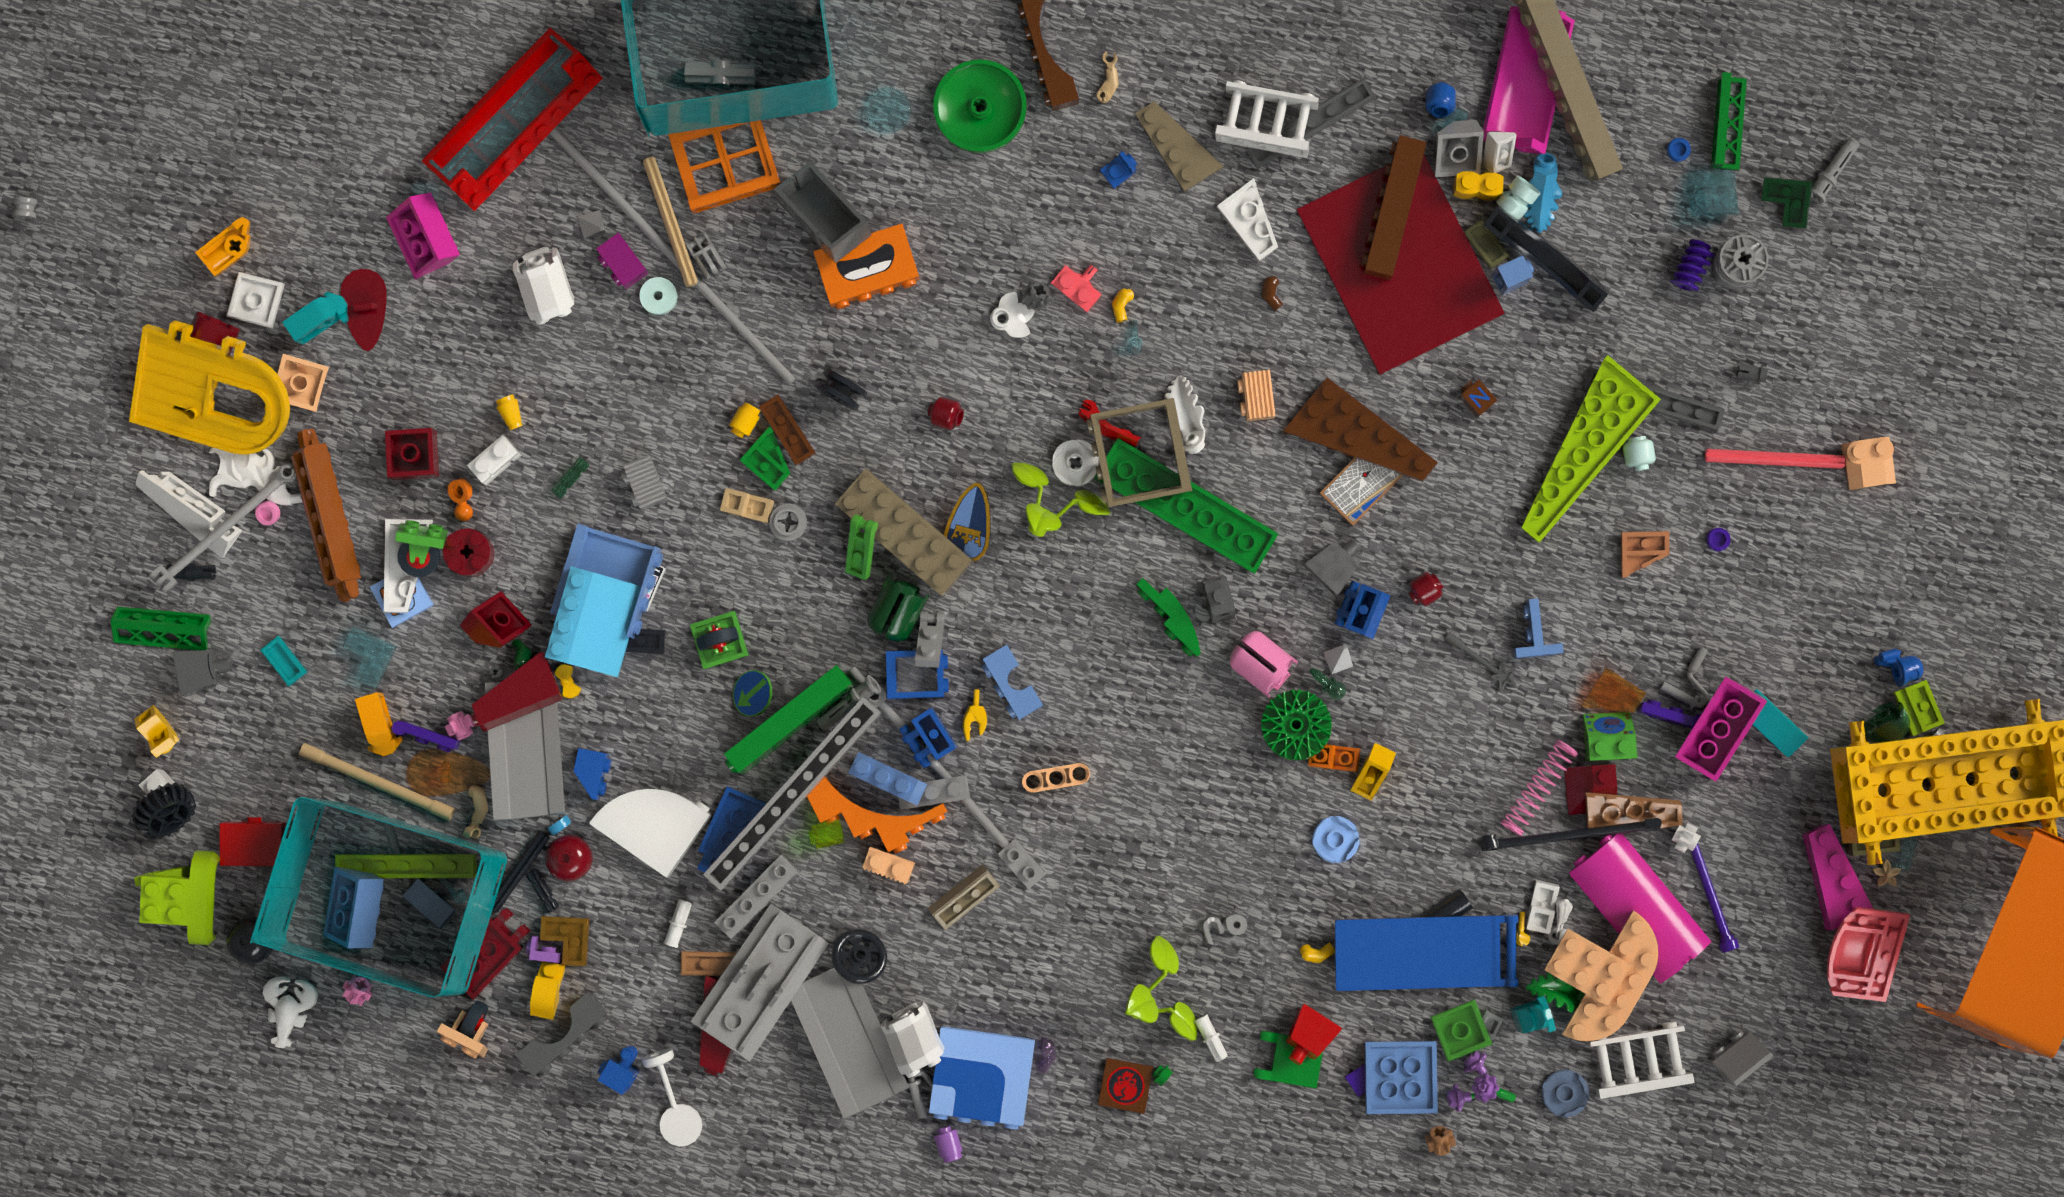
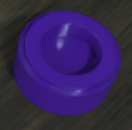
(1718, 539)

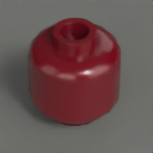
(945, 413)
(1425, 589)

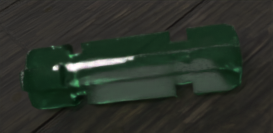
(570, 477)

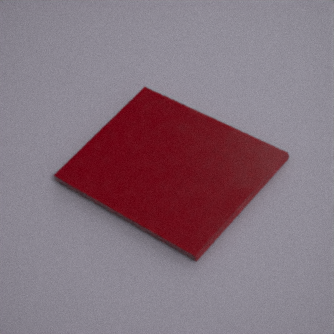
(1436, 280)

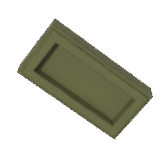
(1486, 244)

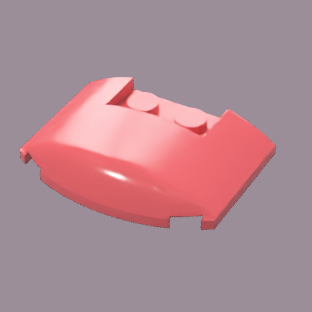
(1866, 953)

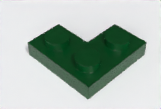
(1794, 194)

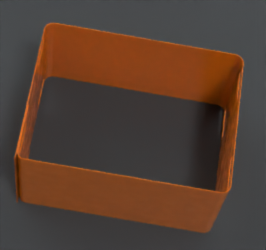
(2020, 975)

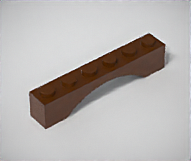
(1058, 84)

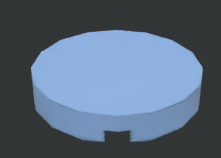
(1326, 839)

